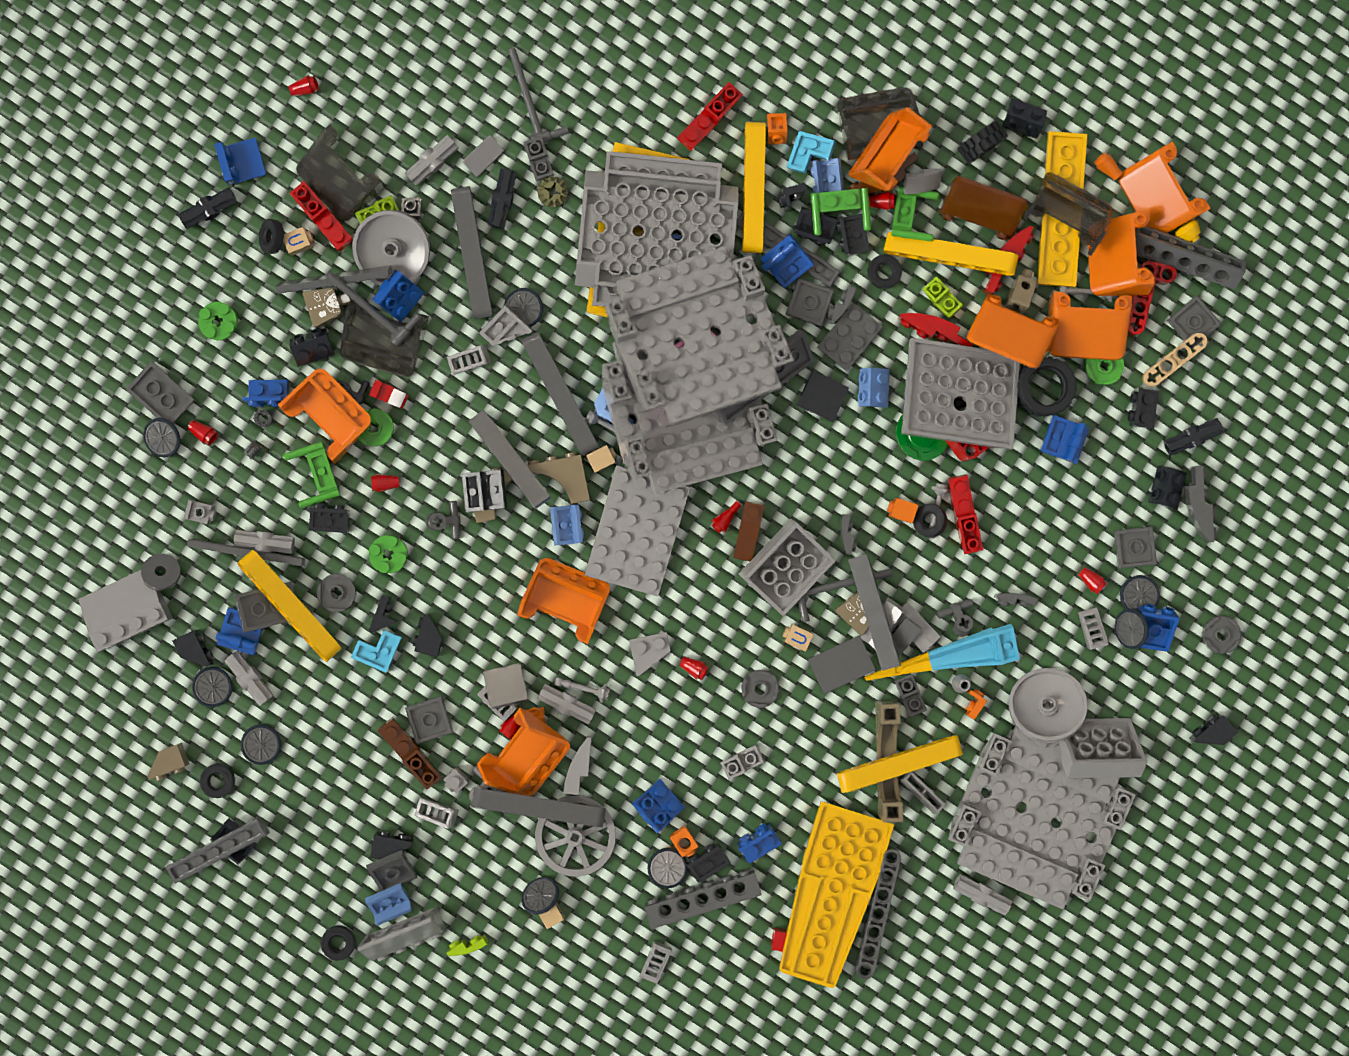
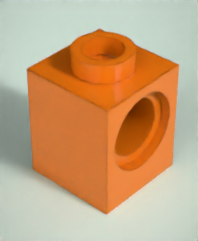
(902, 510)
(679, 834)

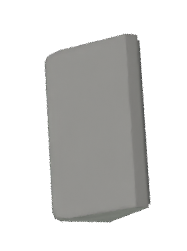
(483, 156)

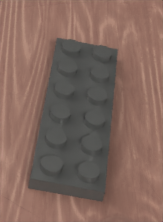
(802, 358)

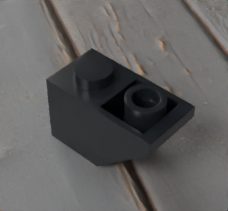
(429, 638)
(192, 648)
(1215, 731)
(387, 844)

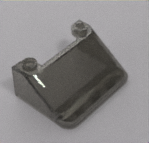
(864, 114)
(334, 180)
(370, 343)

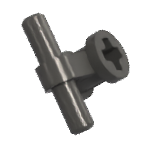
(453, 519)
(956, 611)

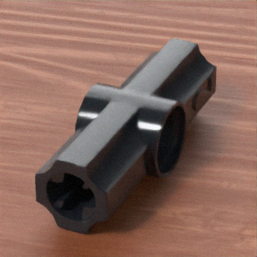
(502, 198)
(207, 208)
(1193, 436)

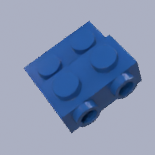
(1161, 626)

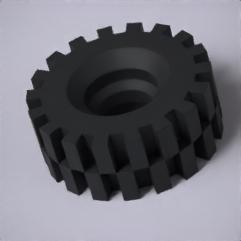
(982, 142)

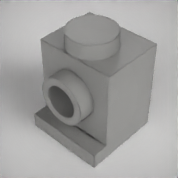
(192, 512)
(456, 780)

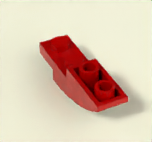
(710, 116)
(321, 216)
(1014, 245)
(929, 325)
(964, 514)

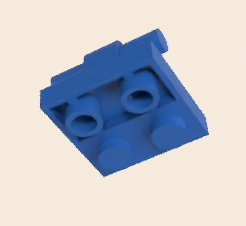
(787, 261)
(398, 295)
(1064, 439)
(233, 636)
(658, 805)

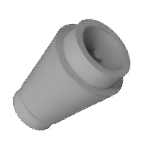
(956, 683)

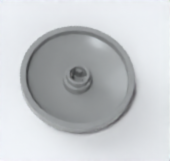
(392, 240)
(1048, 705)

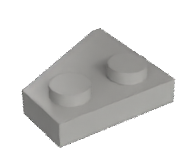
(504, 327)
(648, 650)

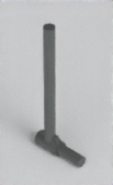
(546, 136)
(398, 334)
(831, 586)

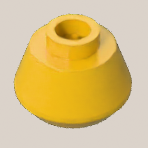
(1189, 231)

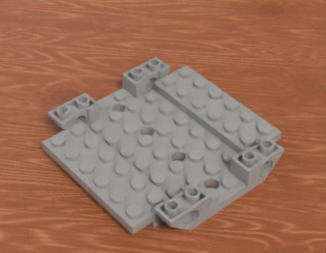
(660, 198)
(684, 305)
(685, 451)
(1024, 846)

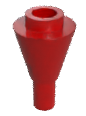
(723, 520)

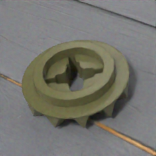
(557, 199)

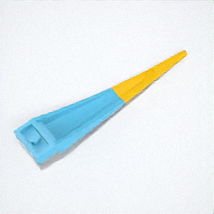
(980, 649)

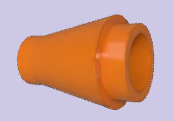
(1108, 166)

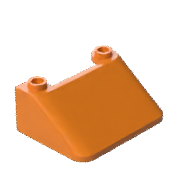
(890, 149)
(1155, 189)
(1114, 261)
(1089, 331)
(1012, 333)
(330, 408)
(565, 595)
(526, 758)

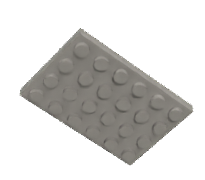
(636, 533)

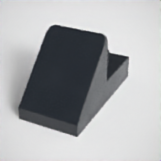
(380, 620)

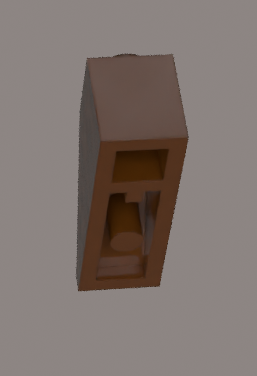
(748, 531)

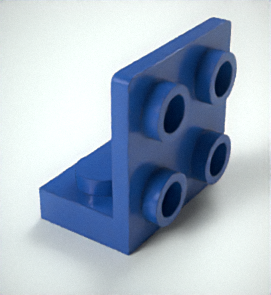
(240, 161)
(266, 392)
(758, 843)

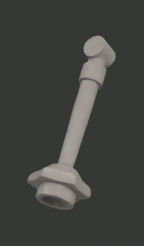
(1073, 290)
(592, 417)
(940, 490)
(602, 693)

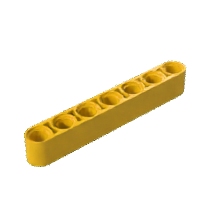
(753, 187)
(953, 254)
(289, 605)
(899, 763)

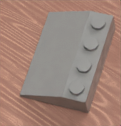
(787, 567)
(122, 611)
(1103, 750)
(402, 934)

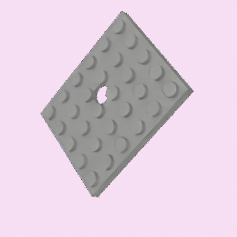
(946, 371)

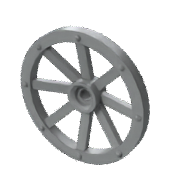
(588, 869)

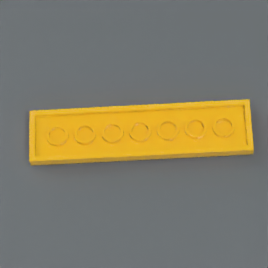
(1057, 240)

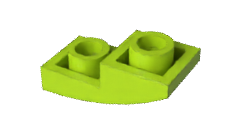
(384, 204)
(942, 298)
(461, 947)

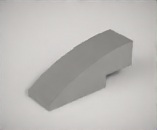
(578, 768)

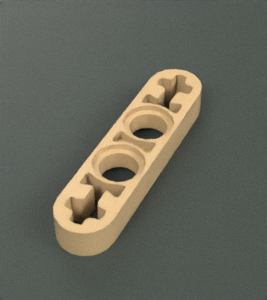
(1173, 358)

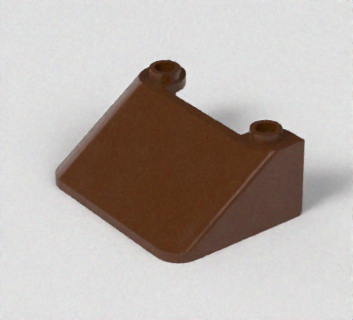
(983, 206)

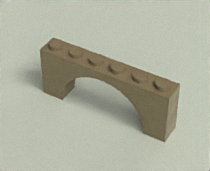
(566, 471)
(887, 722)

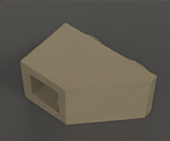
(169, 760)

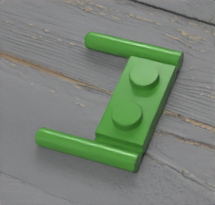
(840, 201)
(905, 212)
(321, 472)

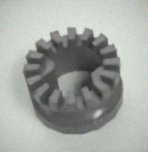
(264, 412)
(252, 449)

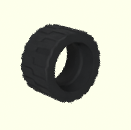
(1068, 385)

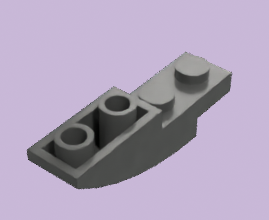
(1199, 512)

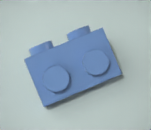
(827, 175)
(873, 387)
(566, 524)
(389, 904)

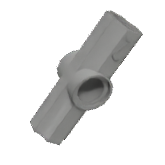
(431, 160)
(264, 541)
(248, 678)
(566, 703)
(982, 894)

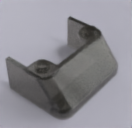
(1073, 207)

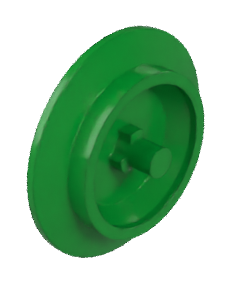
(919, 447)

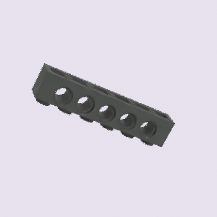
(1196, 256)
(695, 907)

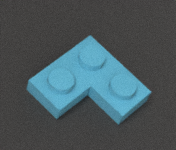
(806, 147)
(380, 656)

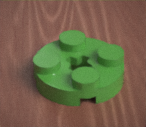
(211, 330)
(1102, 377)
(385, 428)
(377, 552)

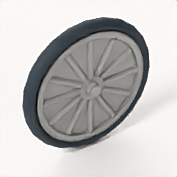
(667, 868)

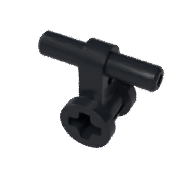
(359, 396)

